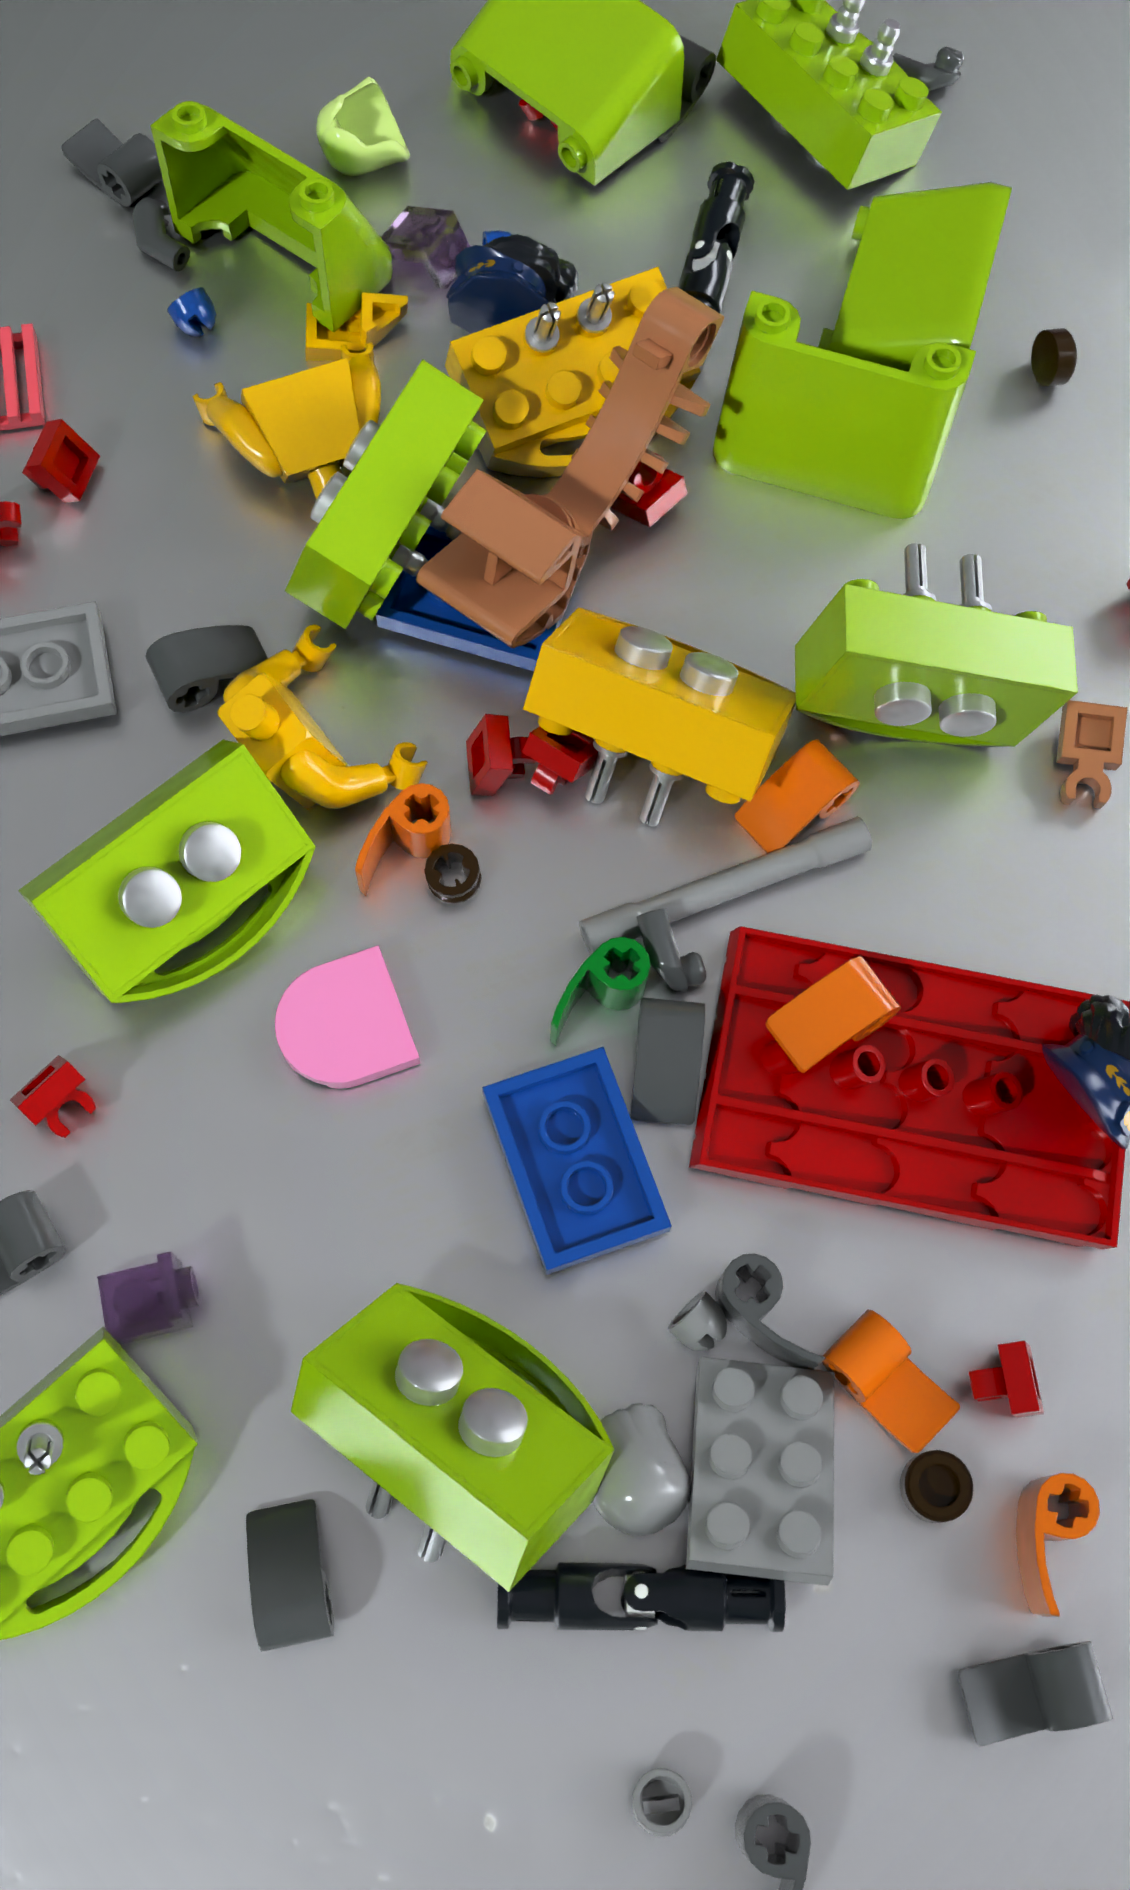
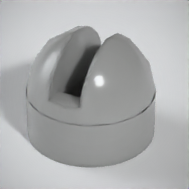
(699, 1323)
(658, 1786)

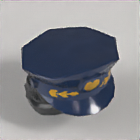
(507, 281)
(1097, 1064)

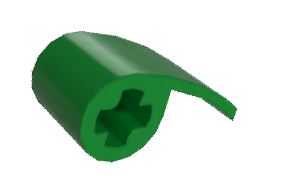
(593, 976)

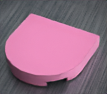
(345, 1023)

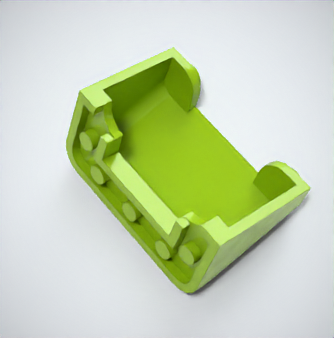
(587, 65)
(235, 180)
(918, 272)
(834, 419)

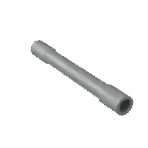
(815, 851)

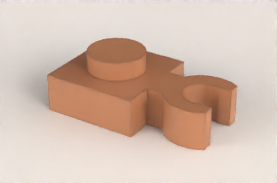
(1090, 741)

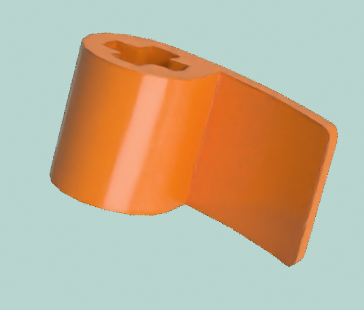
(801, 789)
(396, 825)
(831, 1012)
(875, 1371)
(1039, 1524)

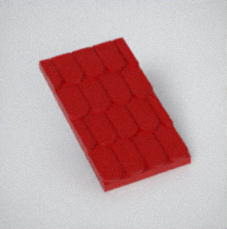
(924, 1115)

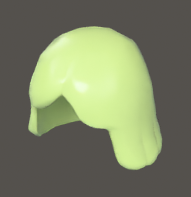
(360, 131)

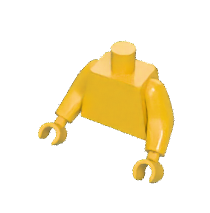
(302, 420)
(290, 743)

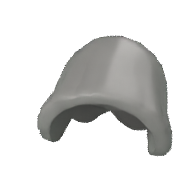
(645, 1476)

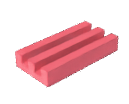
(8, 344)

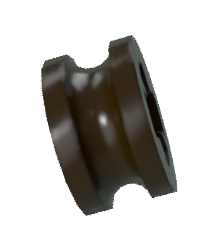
(445, 855)

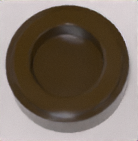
(1053, 357)
(936, 1486)

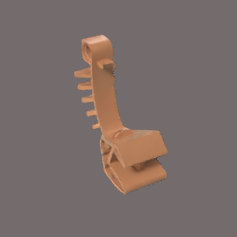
(526, 551)

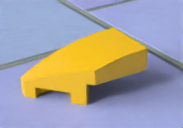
(368, 325)

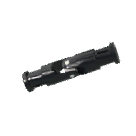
(717, 235)
(677, 1597)

